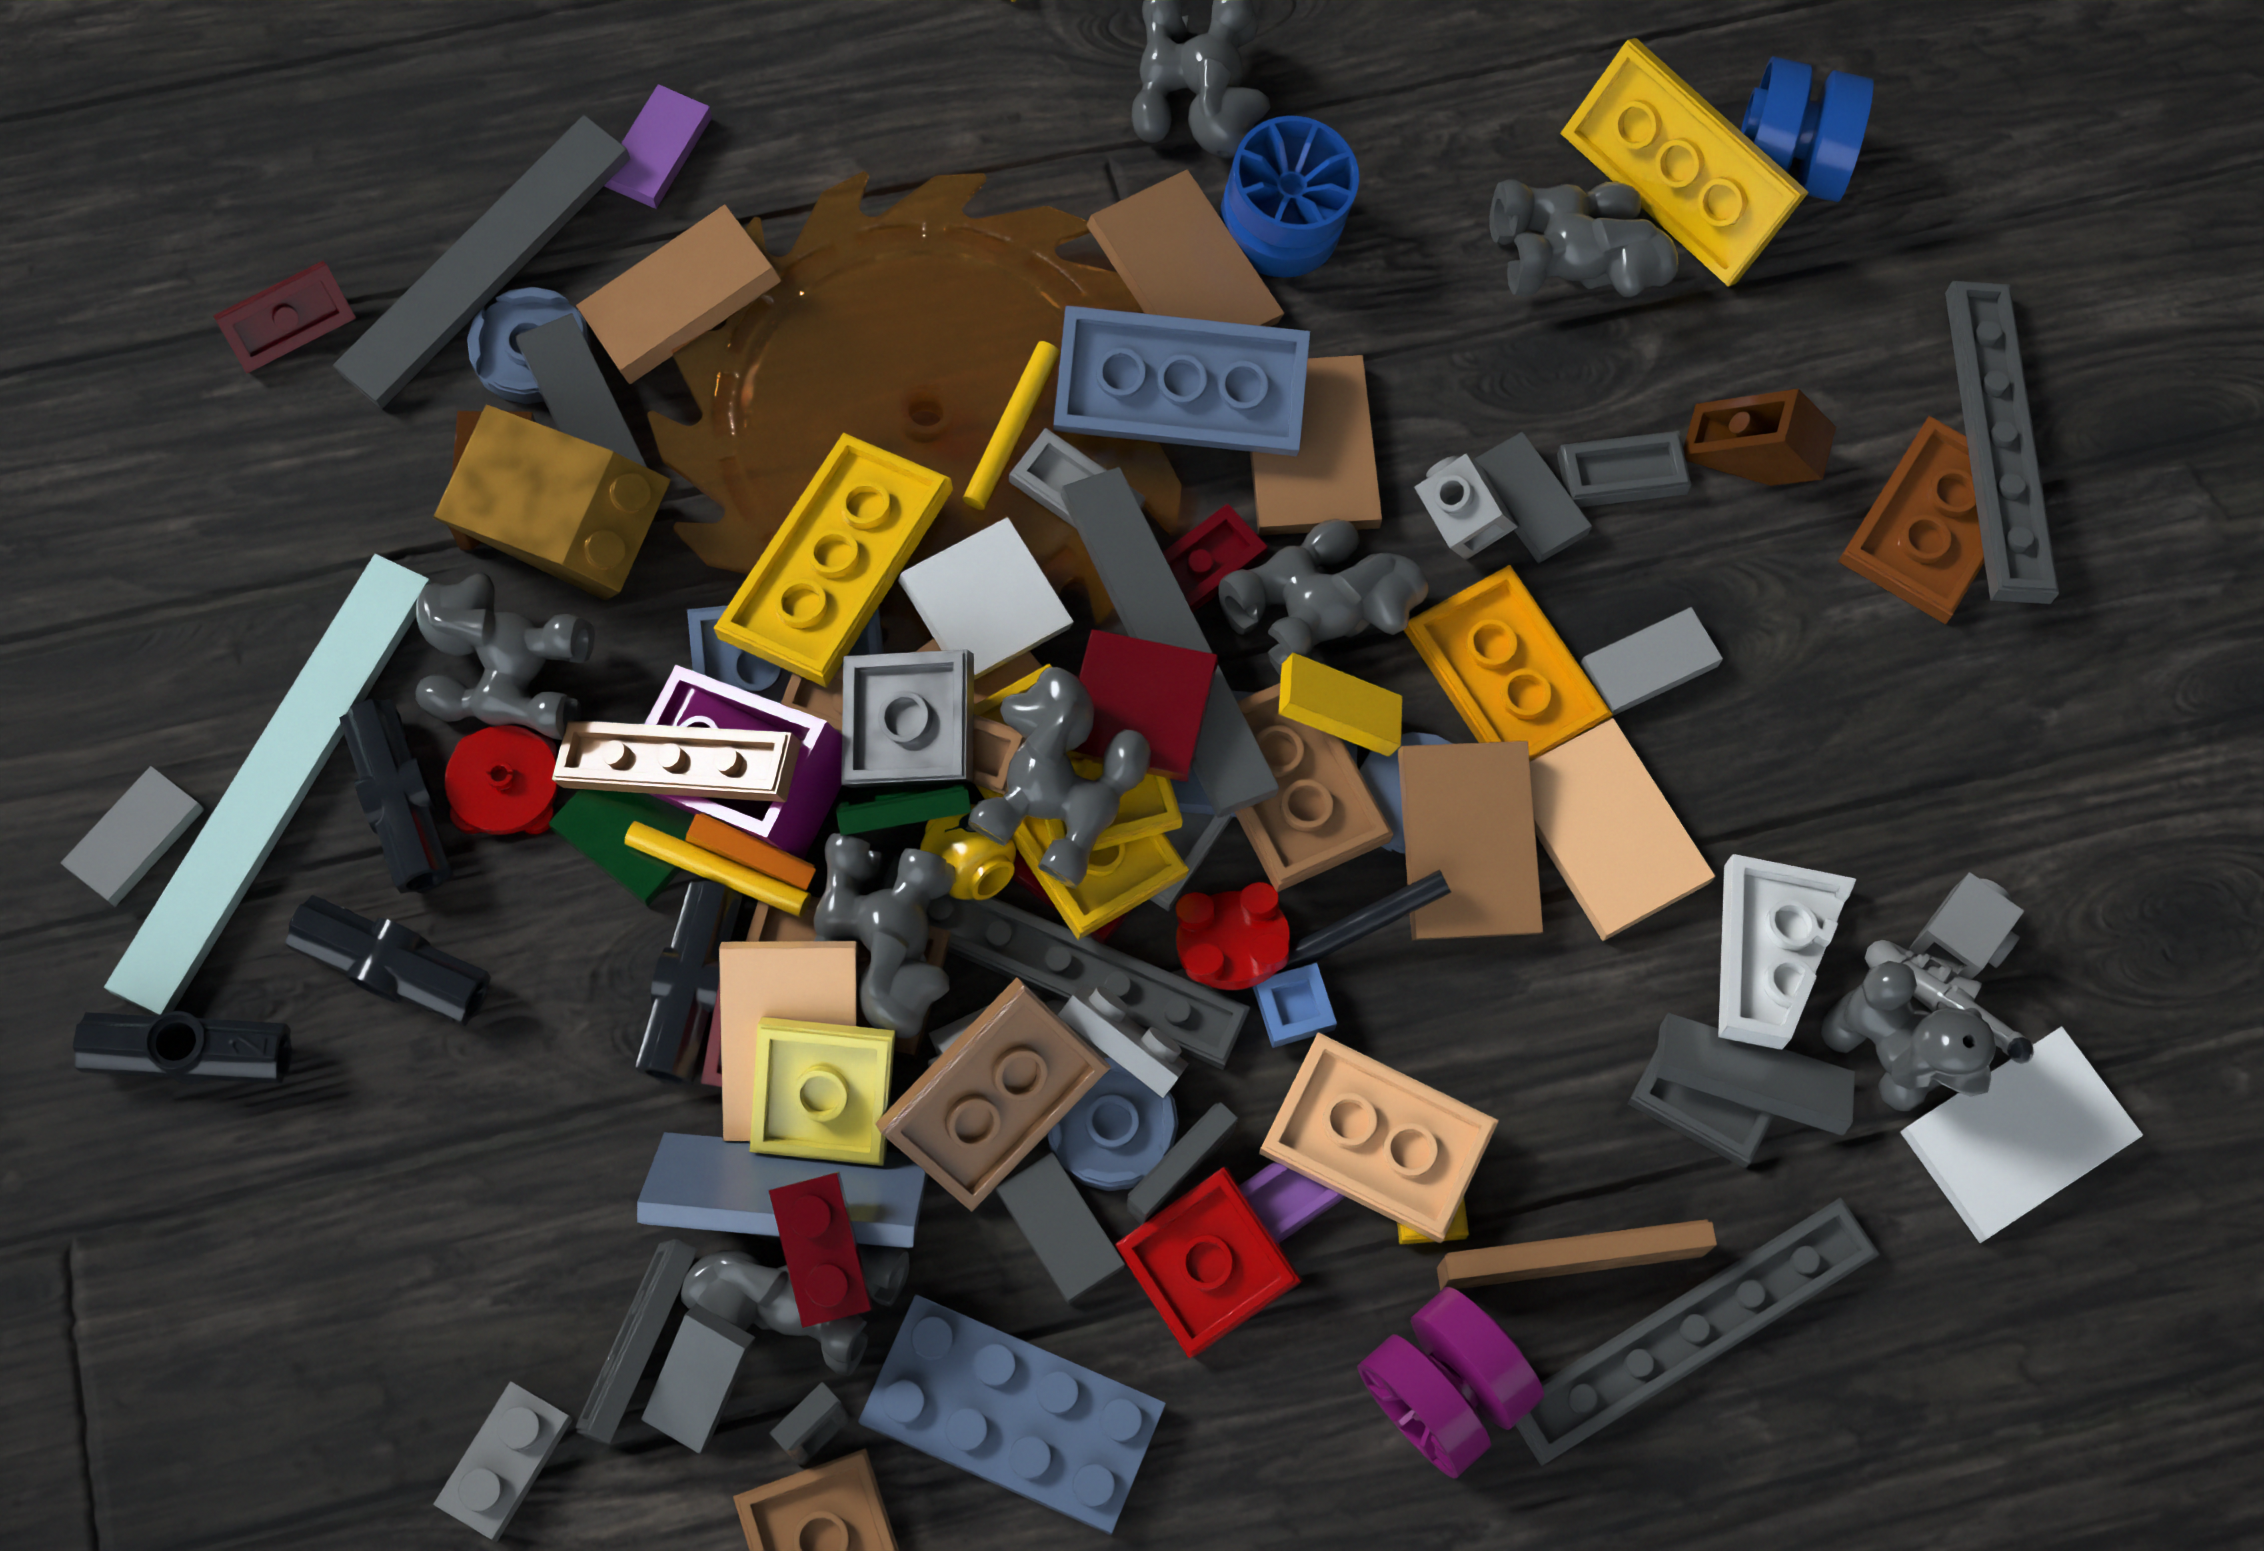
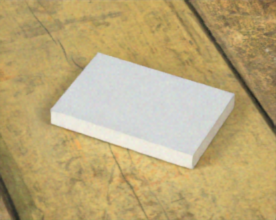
(2023, 1137)

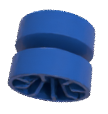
(1819, 133)
(1289, 194)

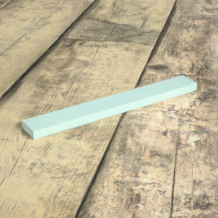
(267, 789)

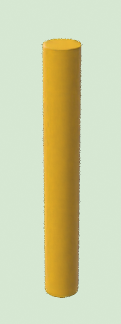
(1011, 425)
(717, 869)

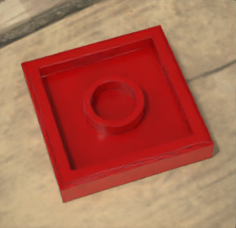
(1208, 1262)

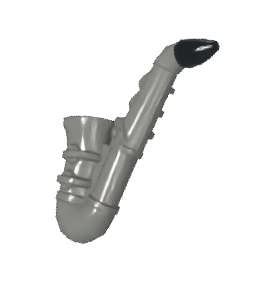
(1943, 989)

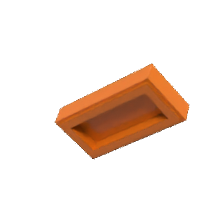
(749, 851)

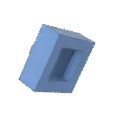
(1295, 1005)

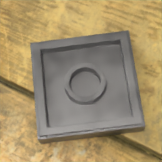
(908, 718)

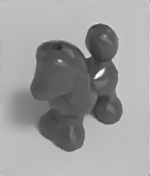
(1205, 65)
(1575, 246)
(1323, 605)
(510, 647)
(1041, 779)
(891, 924)
(1912, 1045)
(747, 1293)

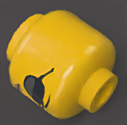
(979, 863)

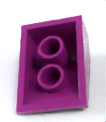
(707, 703)

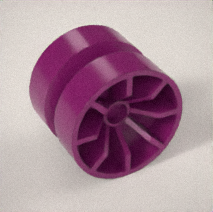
(1465, 1369)

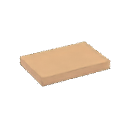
(1612, 831)
(782, 982)
(1379, 1137)

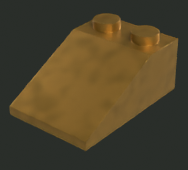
(552, 501)

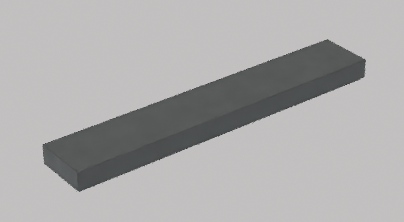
(481, 262)
(2001, 444)
(1157, 611)
(1059, 965)
(1695, 1329)

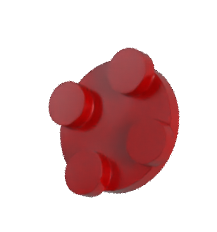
(502, 781)
(1232, 936)

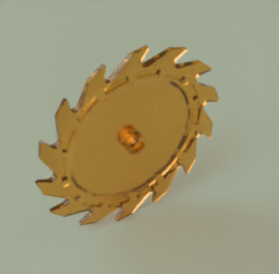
(890, 325)

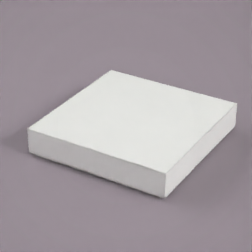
(986, 598)

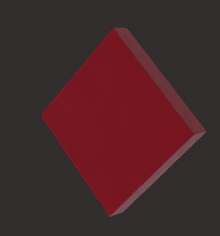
(1150, 691)

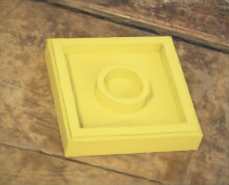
(821, 1090)

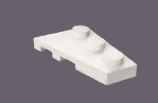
(1772, 944)

